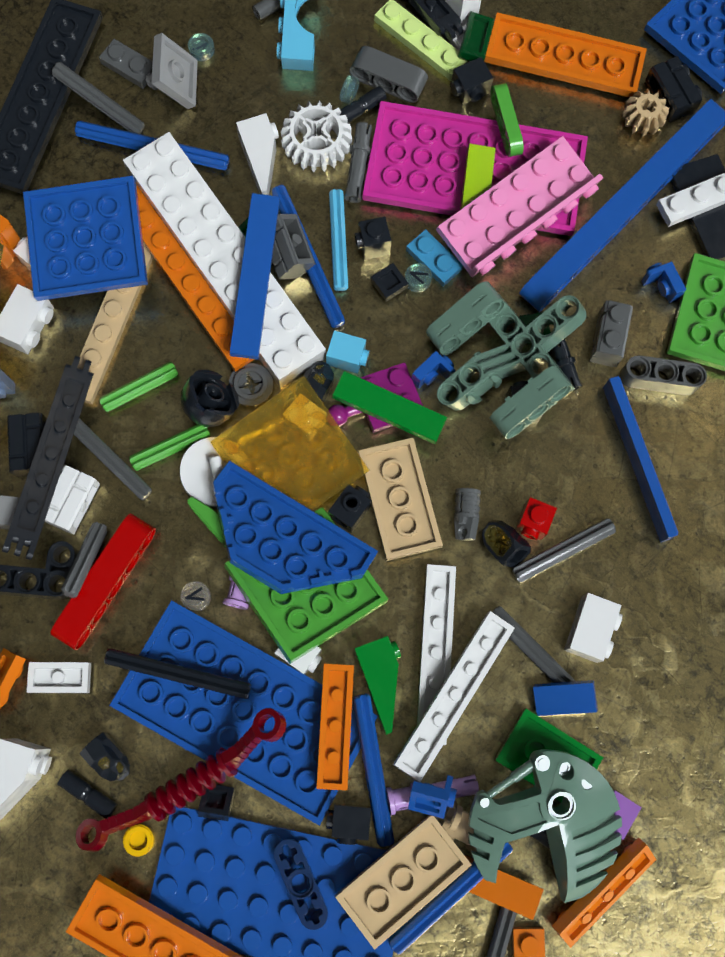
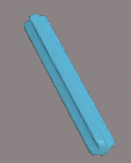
(338, 240)

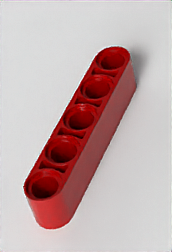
(103, 581)

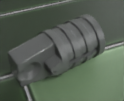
(466, 513)

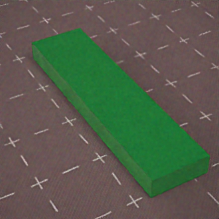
(389, 407)

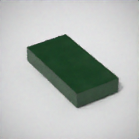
(476, 37)

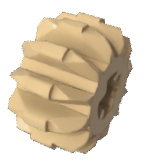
(645, 112)

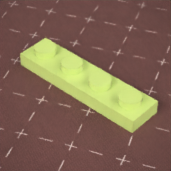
(419, 38)

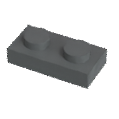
(126, 63)

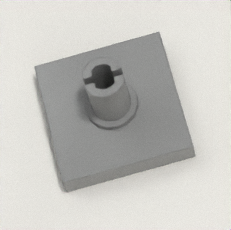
(173, 71)

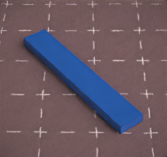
(255, 276)
(640, 459)

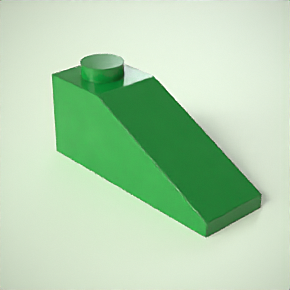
(380, 672)

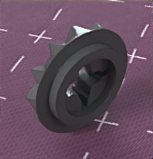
(259, 375)

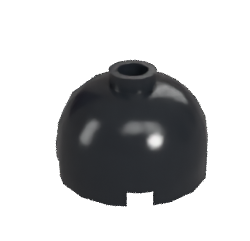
(208, 399)

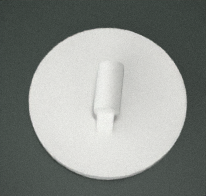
(199, 470)

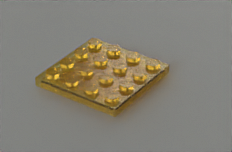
(294, 447)

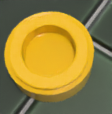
(139, 840)

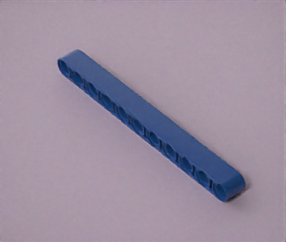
(623, 206)

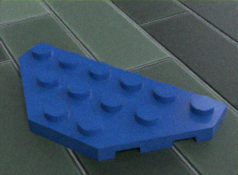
(283, 539)

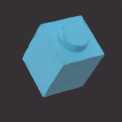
(347, 352)

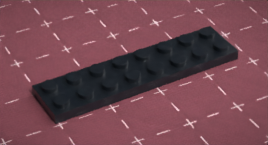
(38, 96)

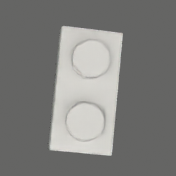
(59, 677)

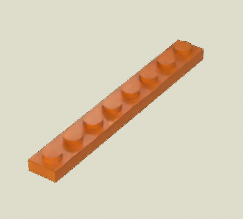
(188, 281)

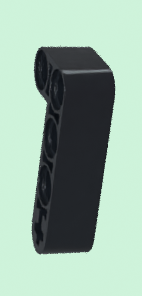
(45, 577)

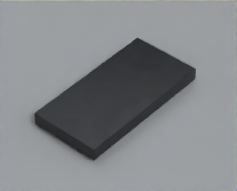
(710, 225)

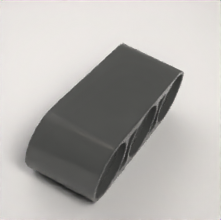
(390, 73)
(673, 369)

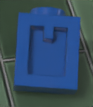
(668, 280)
(427, 371)
(431, 799)

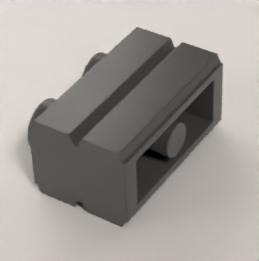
(291, 249)
(611, 333)

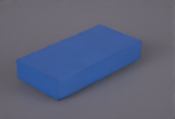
(565, 698)

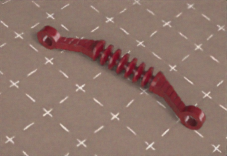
(186, 785)

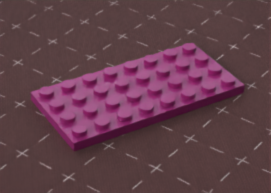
(423, 153)

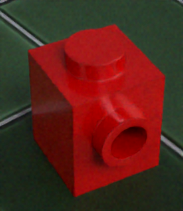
(535, 519)

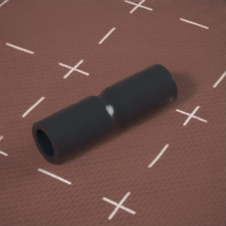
(364, 103)
(83, 791)

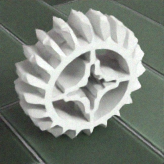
(317, 146)

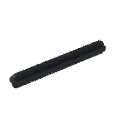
(177, 673)

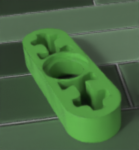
(506, 120)

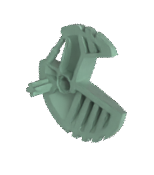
(577, 830)

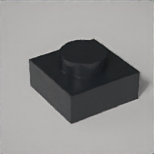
(389, 282)
(217, 803)

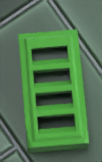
(208, 517)

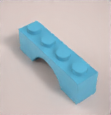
(297, 43)

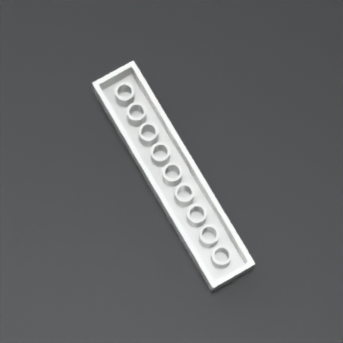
(217, 252)

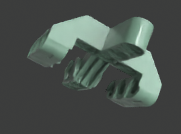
(543, 390)

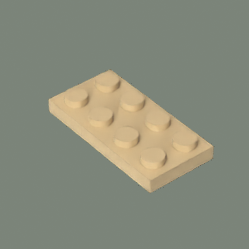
(400, 499)
(402, 881)

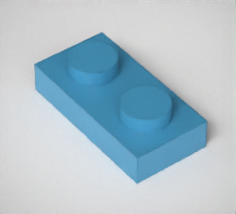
(435, 256)

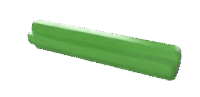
(138, 386)
(168, 447)

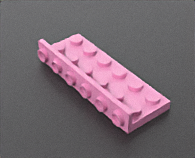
(518, 207)

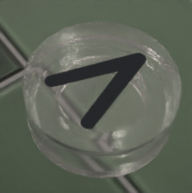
(195, 596)

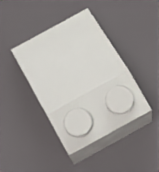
(20, 770)

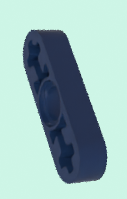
(318, 902)

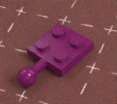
(394, 379)

